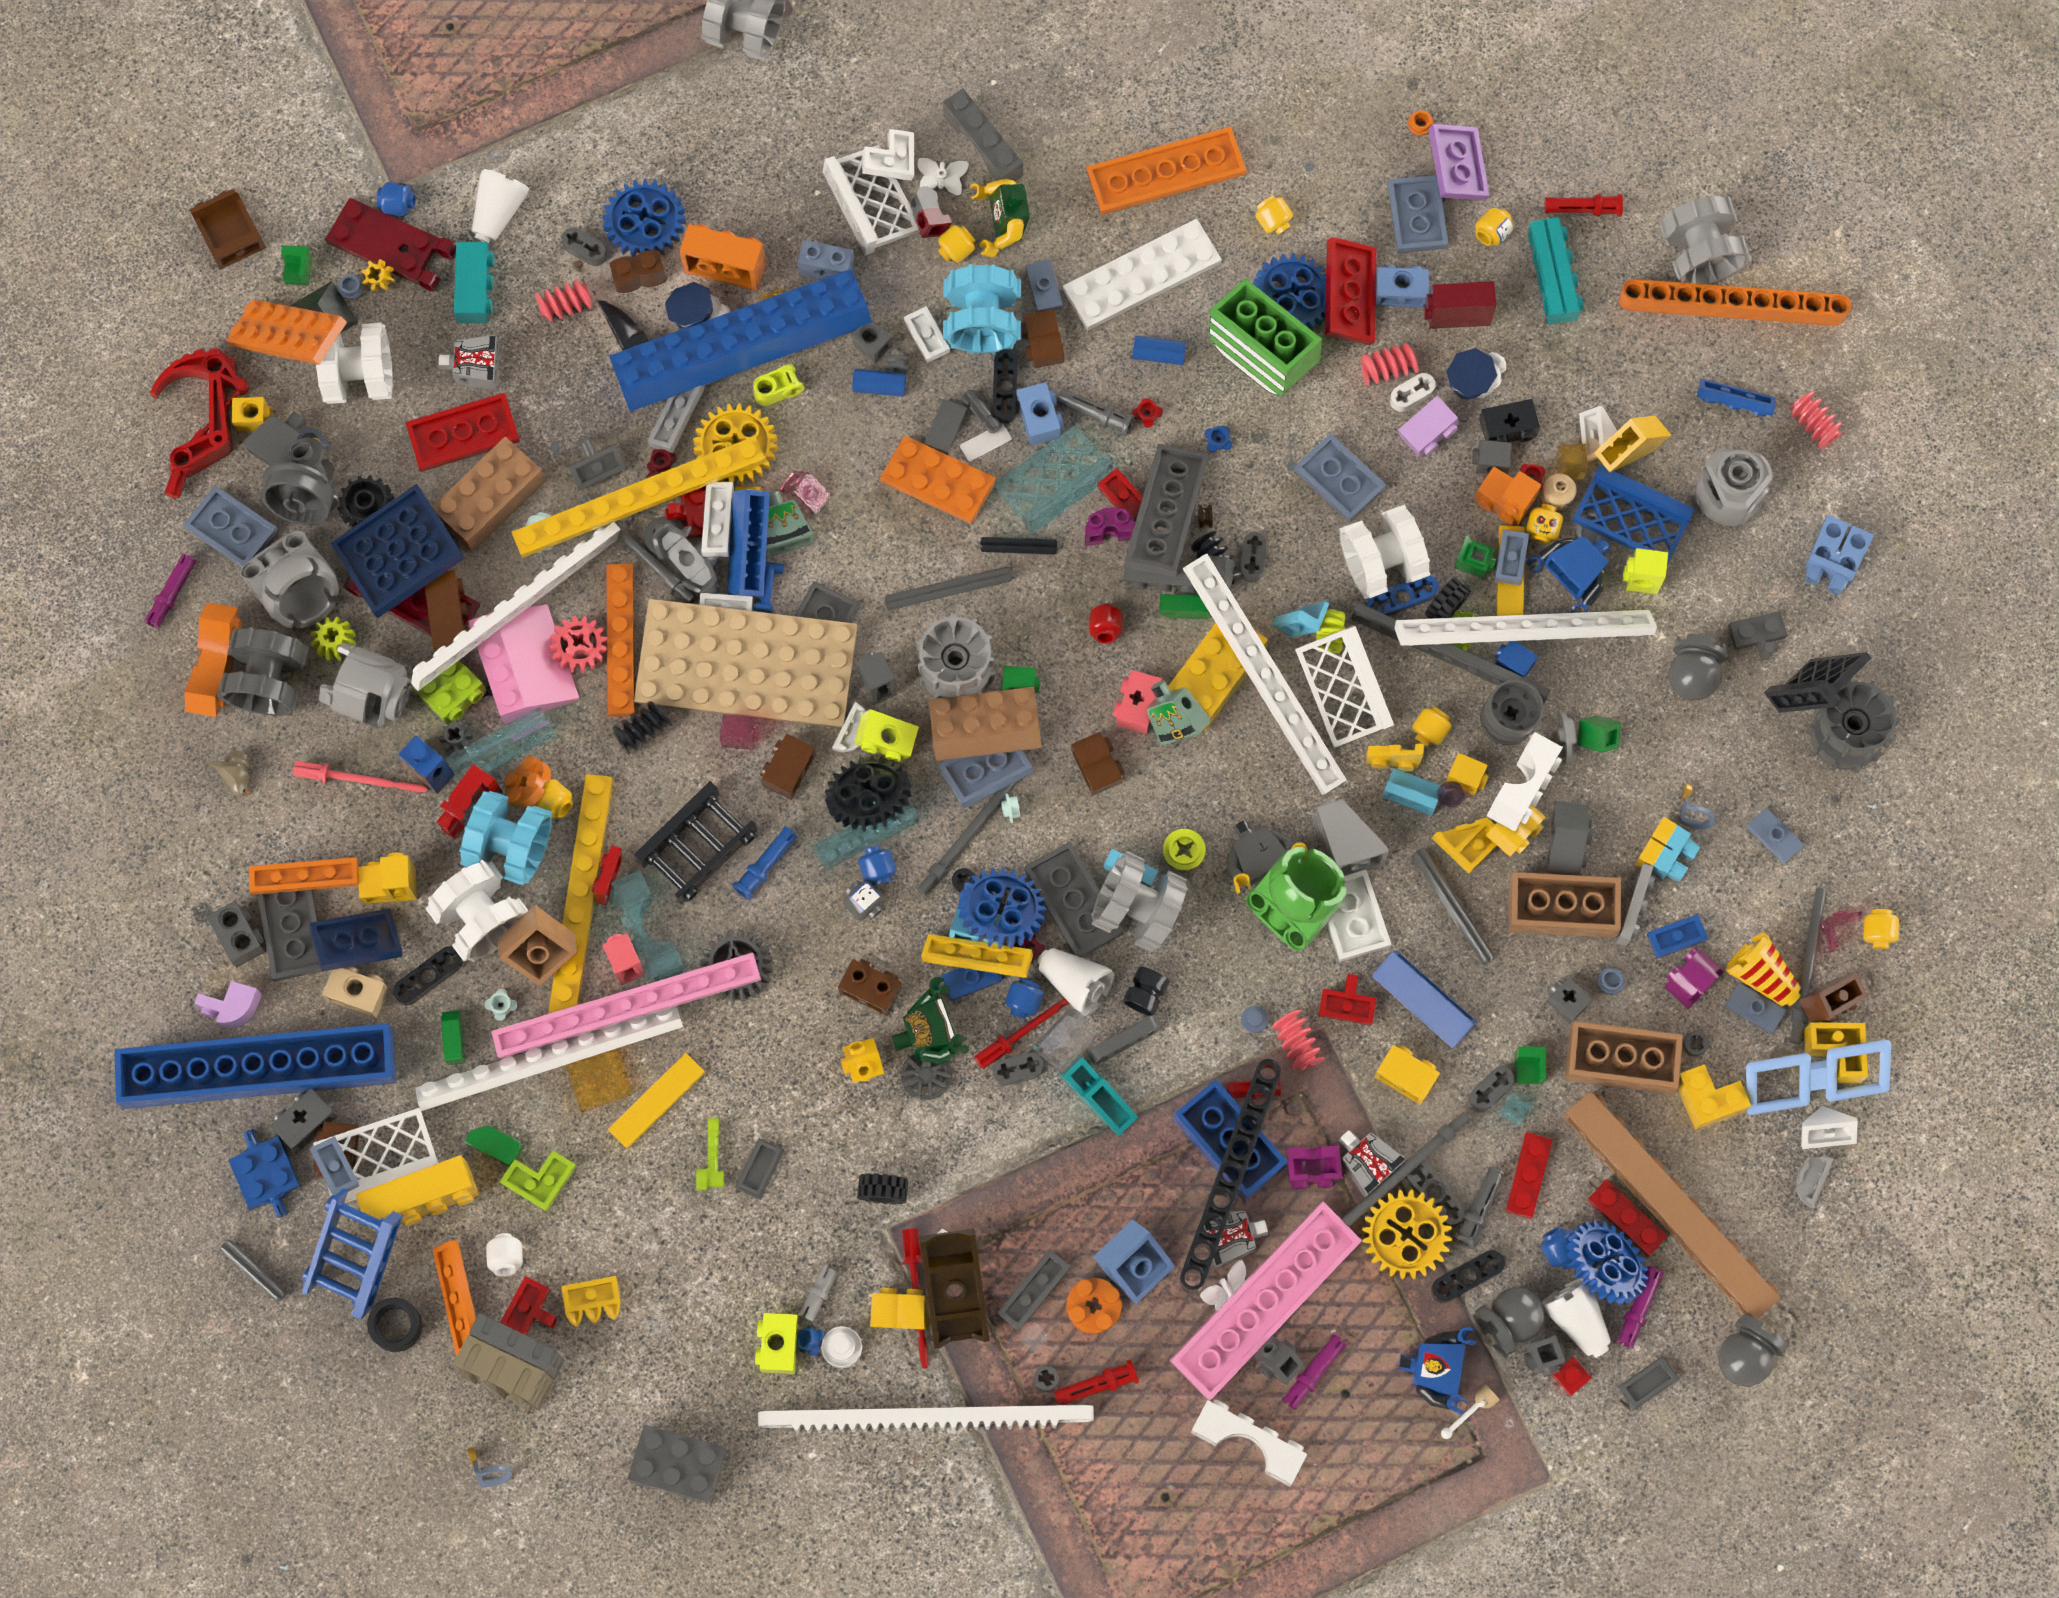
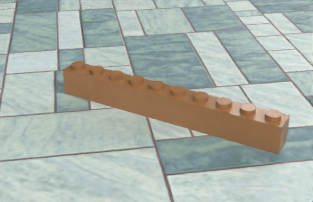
(1671, 1207)

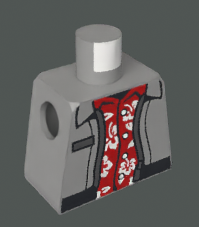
(474, 362)
(1369, 1161)
(1236, 1239)

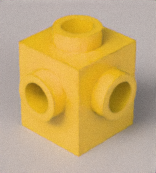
(862, 1060)

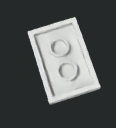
(1358, 923)

